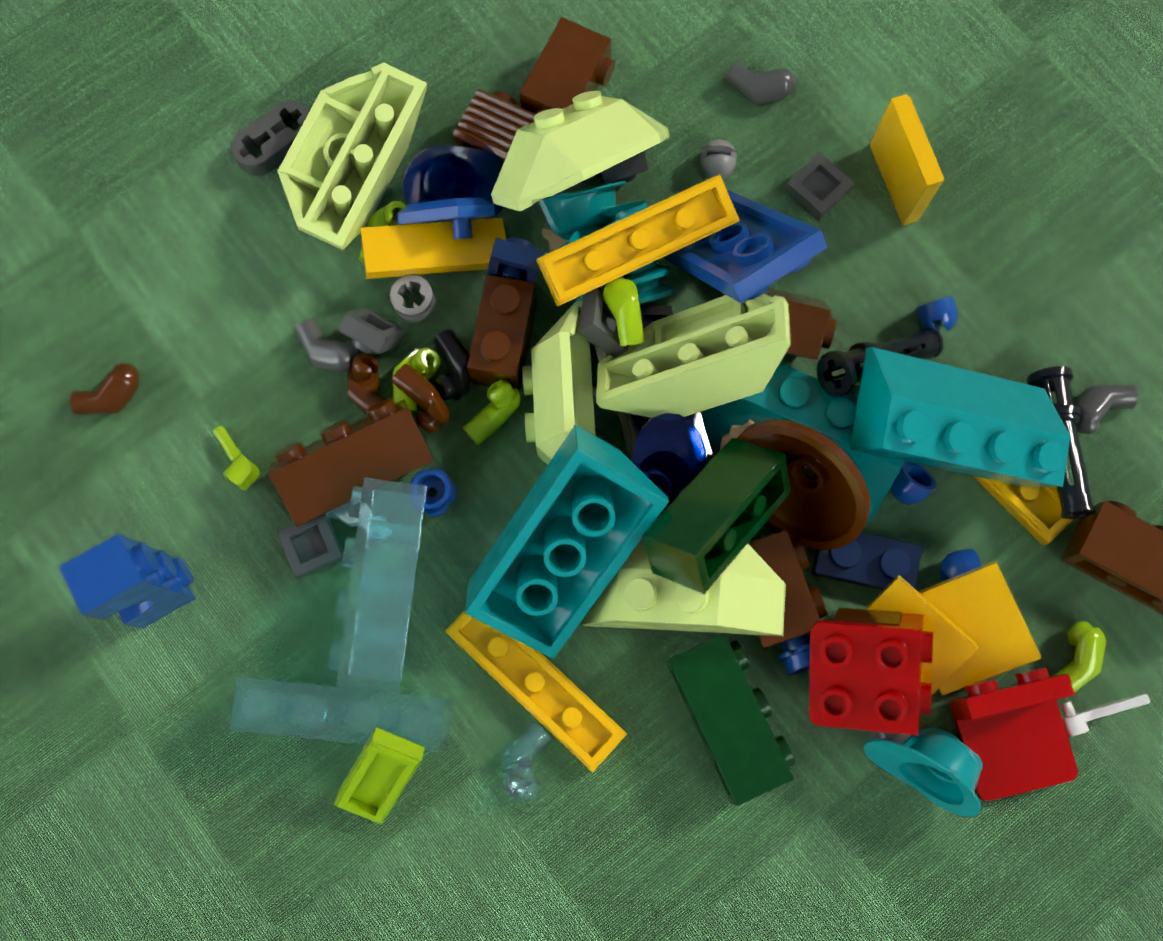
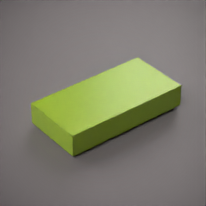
(379, 775)

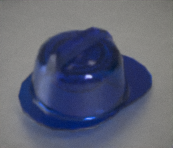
(451, 173)
(669, 453)

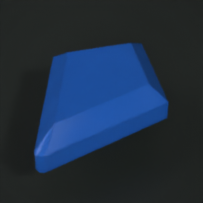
(457, 210)

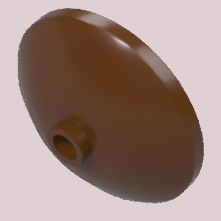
(827, 490)

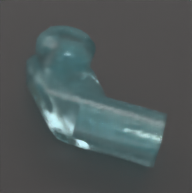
(517, 763)

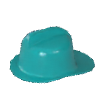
(579, 210)
(935, 766)

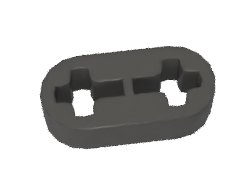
(270, 136)

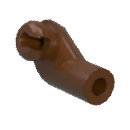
(363, 382)
(111, 395)
(425, 395)

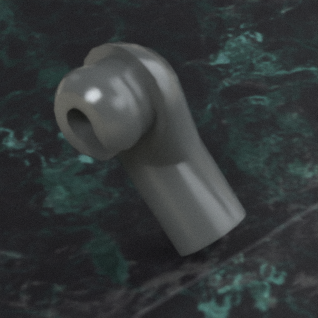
(761, 87)
(325, 353)
(1098, 399)

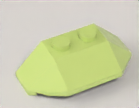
(571, 147)
(350, 151)
(698, 358)
(559, 385)
(741, 601)

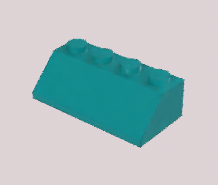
(801, 399)
(958, 421)
(564, 543)

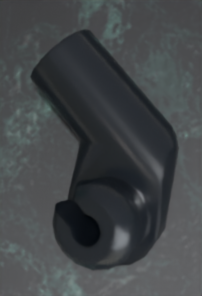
(457, 378)

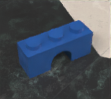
(128, 580)

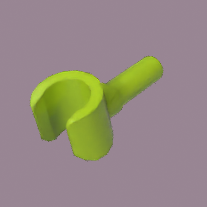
(241, 470)

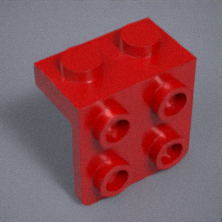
(870, 675)
(1016, 733)

